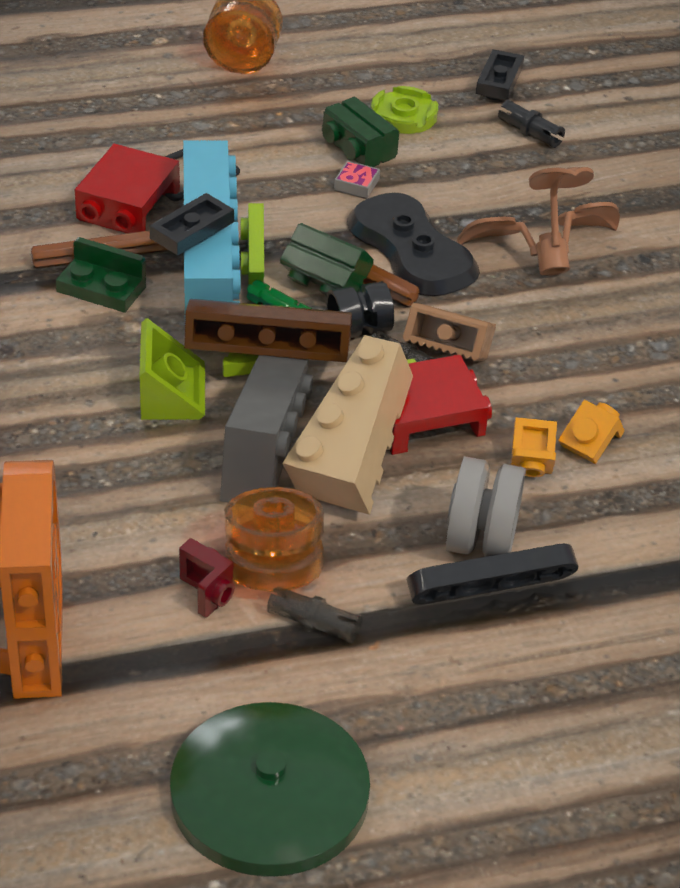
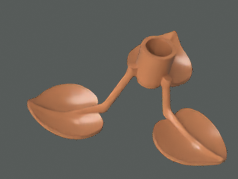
(552, 246)

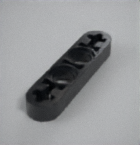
(492, 573)

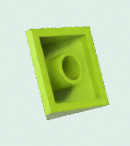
(169, 377)

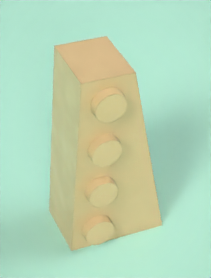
(352, 428)

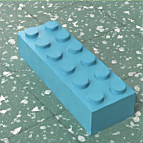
(213, 263)

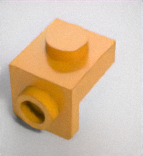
(591, 430)
(534, 446)

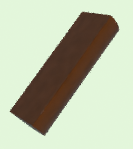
(267, 330)

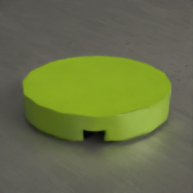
(406, 109)

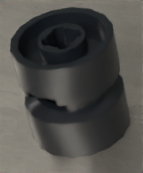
(370, 307)

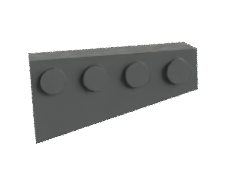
(263, 424)

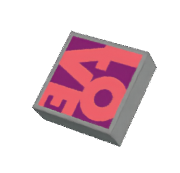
(357, 179)

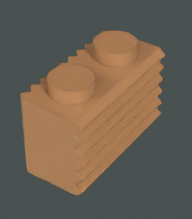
(449, 332)

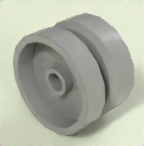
(478, 508)

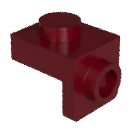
(207, 572)

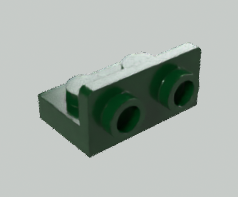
(103, 275)

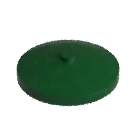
(269, 789)

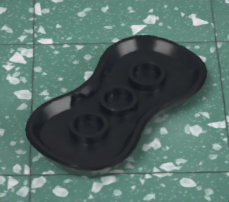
(413, 246)

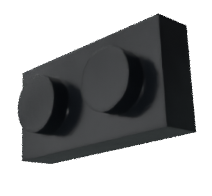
(499, 75)
(191, 223)

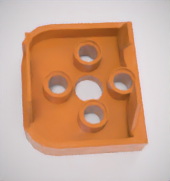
(31, 579)

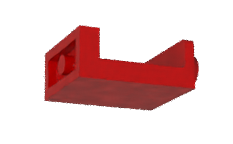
(125, 188)
(439, 397)

